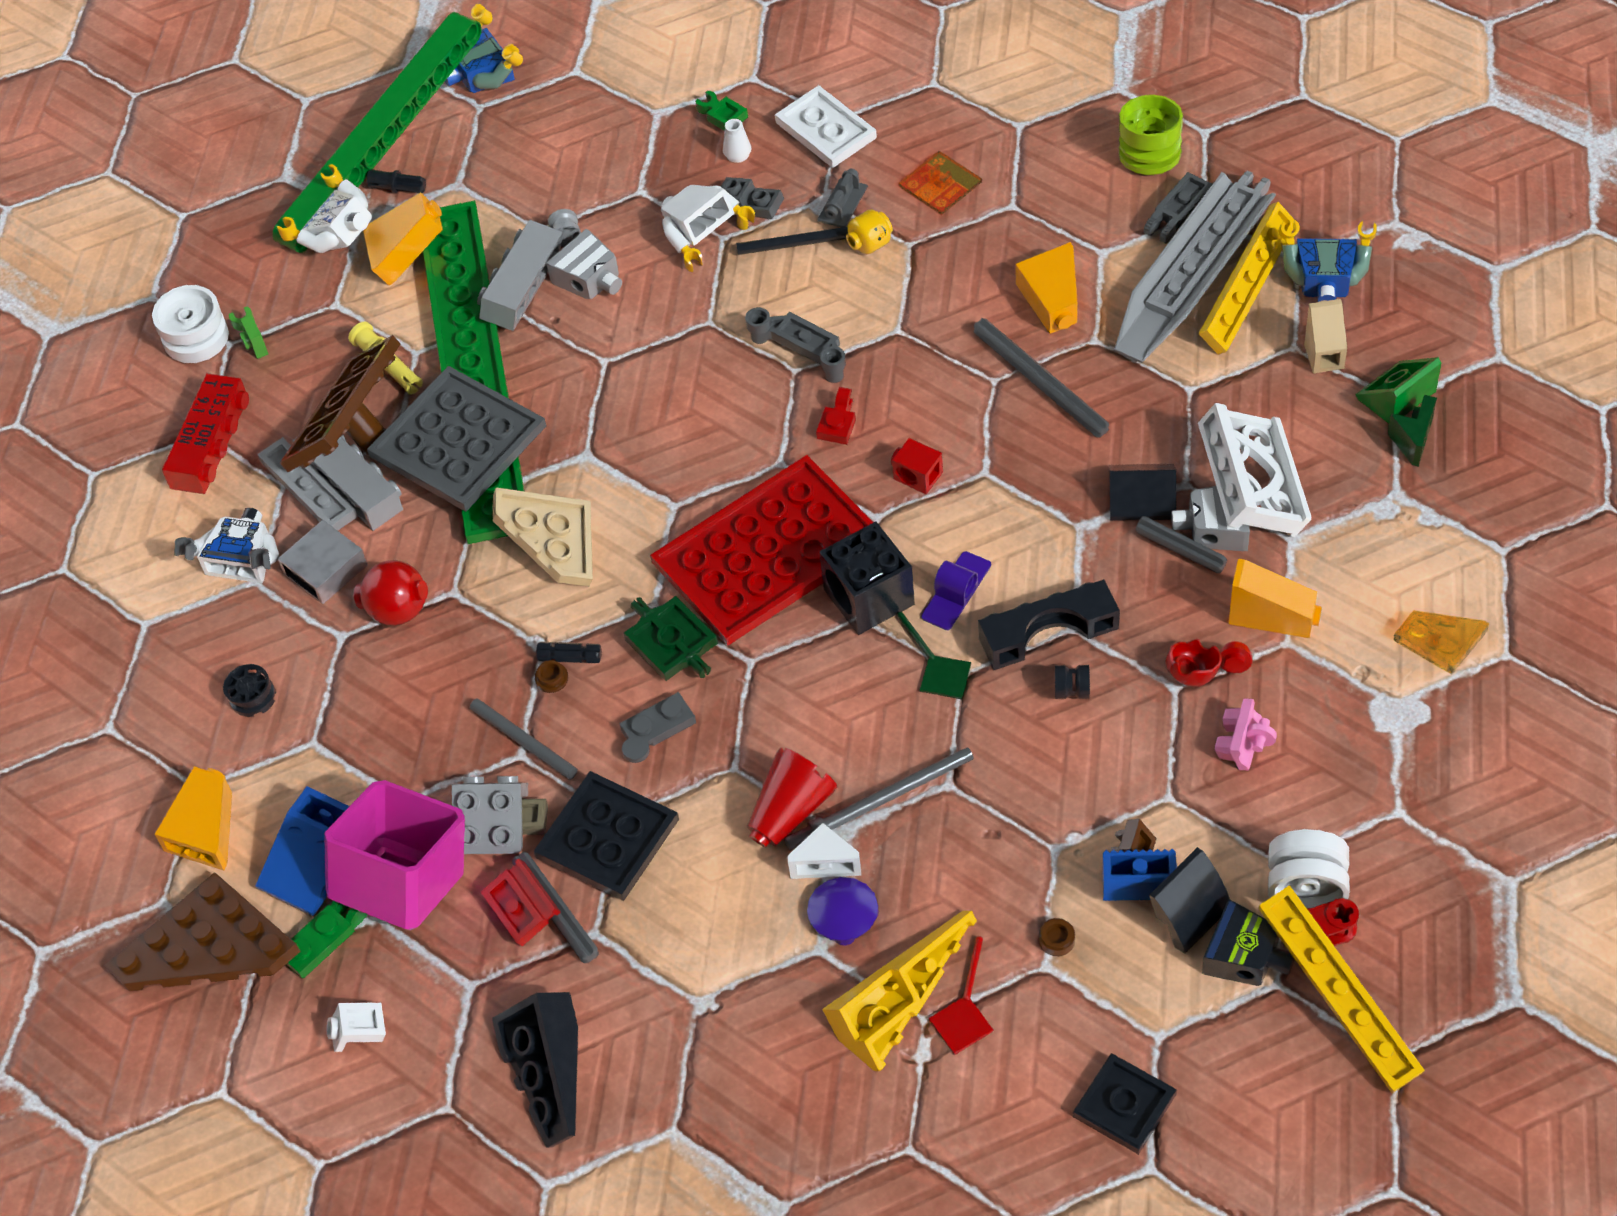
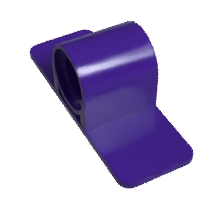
(954, 588)

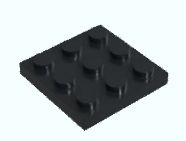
(606, 835)

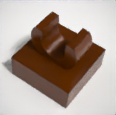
(1134, 837)

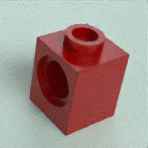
(917, 465)

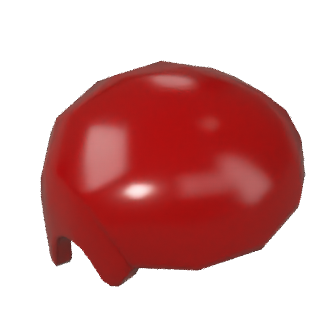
(1193, 663)

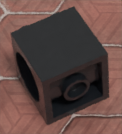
(867, 577)

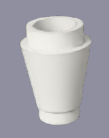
(736, 143)

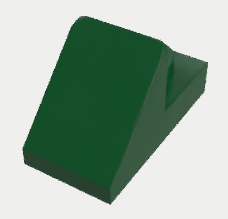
(1412, 433)

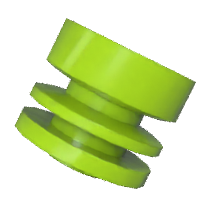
(1150, 134)

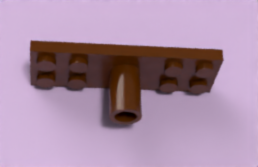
(344, 409)

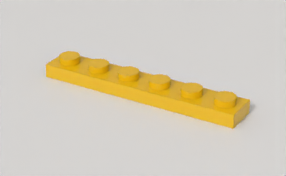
(1246, 279)
(1341, 989)

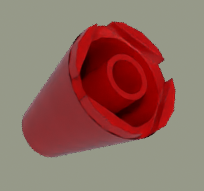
(787, 797)

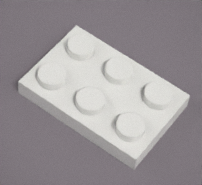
(825, 126)

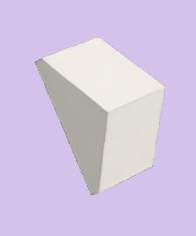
(824, 856)

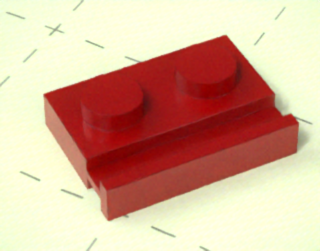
(520, 902)

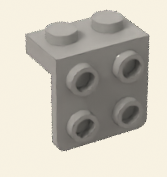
(491, 814)

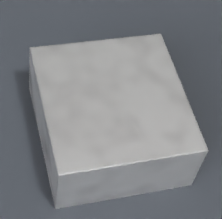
(322, 561)

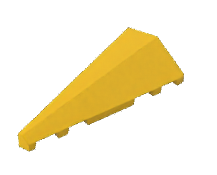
(879, 1007)

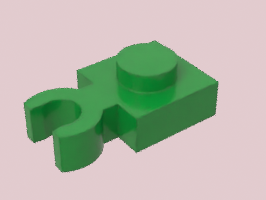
(721, 111)

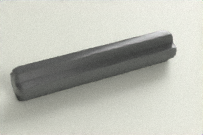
(1181, 544)

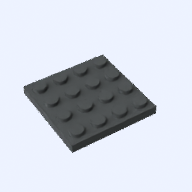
(457, 438)

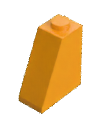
(401, 236)
(1050, 286)
(1271, 602)
(199, 819)

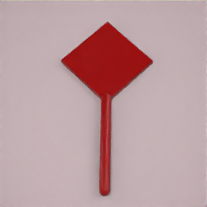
(962, 1022)

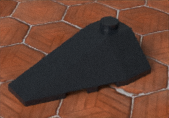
(542, 1047)

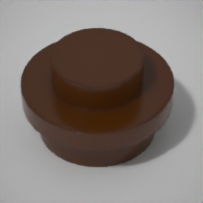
(551, 676)

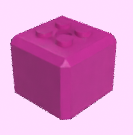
(394, 854)

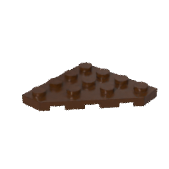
(204, 937)

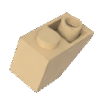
(1326, 336)

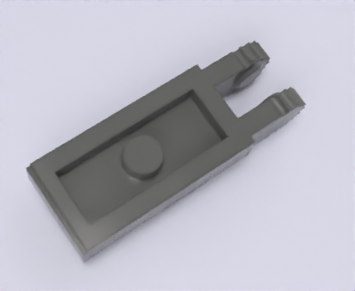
(1177, 206)

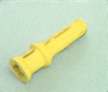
(364, 337)

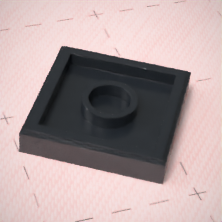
(1124, 1103)

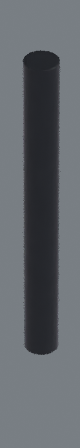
(792, 240)

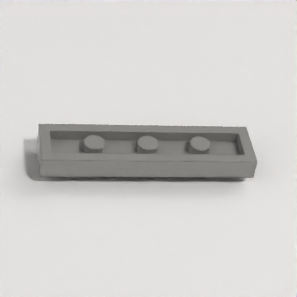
(308, 487)

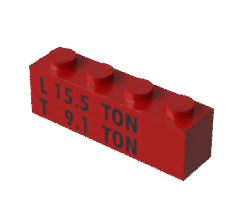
(205, 434)

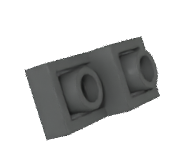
(763, 201)

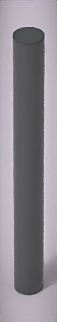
(523, 739)

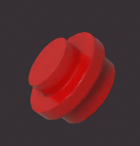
(1236, 657)

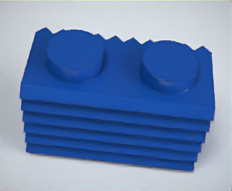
(1135, 873)

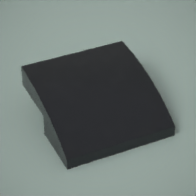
(1190, 900)

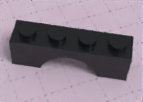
(1084, 609)

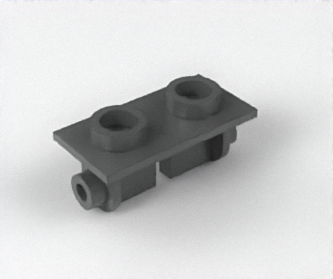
(843, 200)

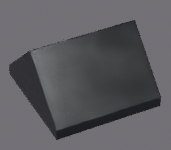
(1142, 491)

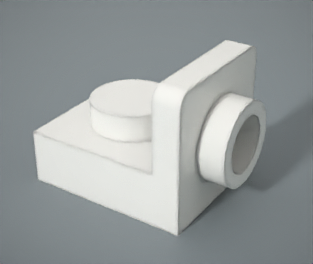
(356, 1024)

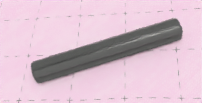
(565, 921)

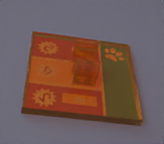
(940, 182)

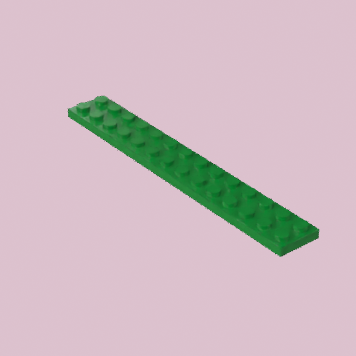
(464, 341)

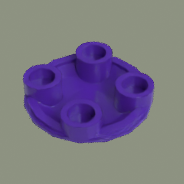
(842, 909)

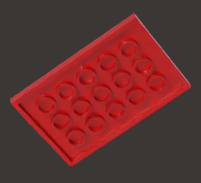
(760, 549)

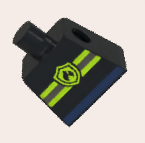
(1244, 948)

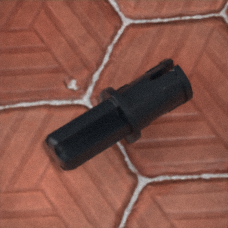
(395, 181)

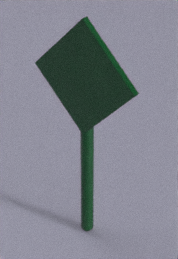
(942, 674)

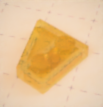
(1440, 637)

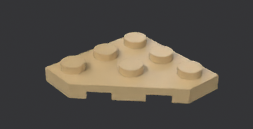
(550, 530)

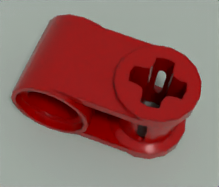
(1336, 923)

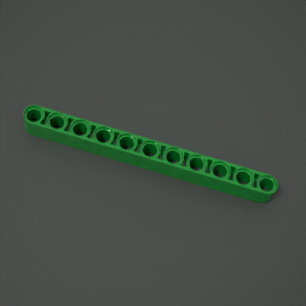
(387, 117)

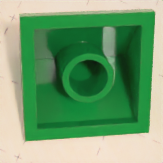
(1401, 387)

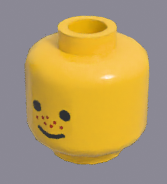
(869, 231)

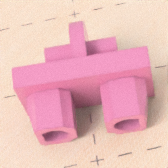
(1249, 735)

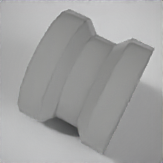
(567, 222)

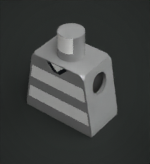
(585, 267)
(1209, 522)

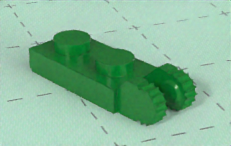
(323, 936)

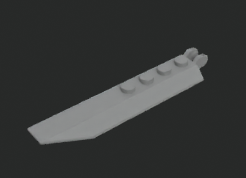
(1191, 263)

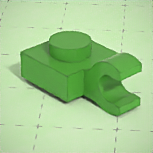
(251, 335)

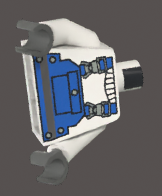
(233, 548)

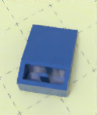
(297, 858)

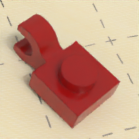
(837, 422)

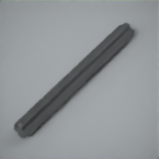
(1041, 378)

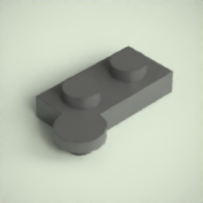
(655, 726)

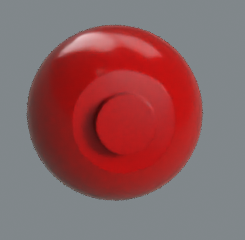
(391, 593)

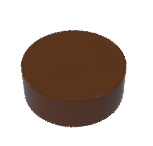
(1056, 937)

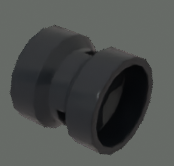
(1063, 681)

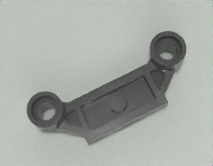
(800, 337)

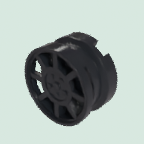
(248, 691)

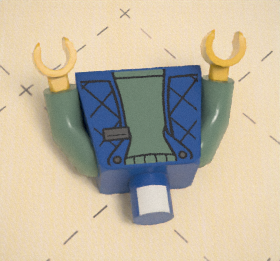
(486, 63)
(1326, 265)

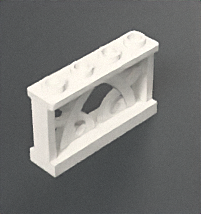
(1240, 493)

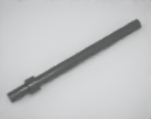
(881, 797)

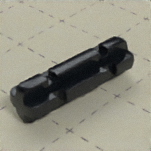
(569, 652)

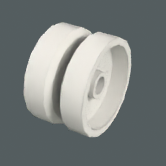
(190, 324)
(1312, 864)

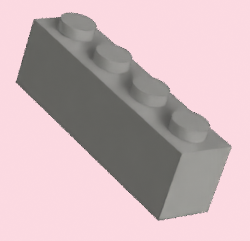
(520, 275)
(360, 484)

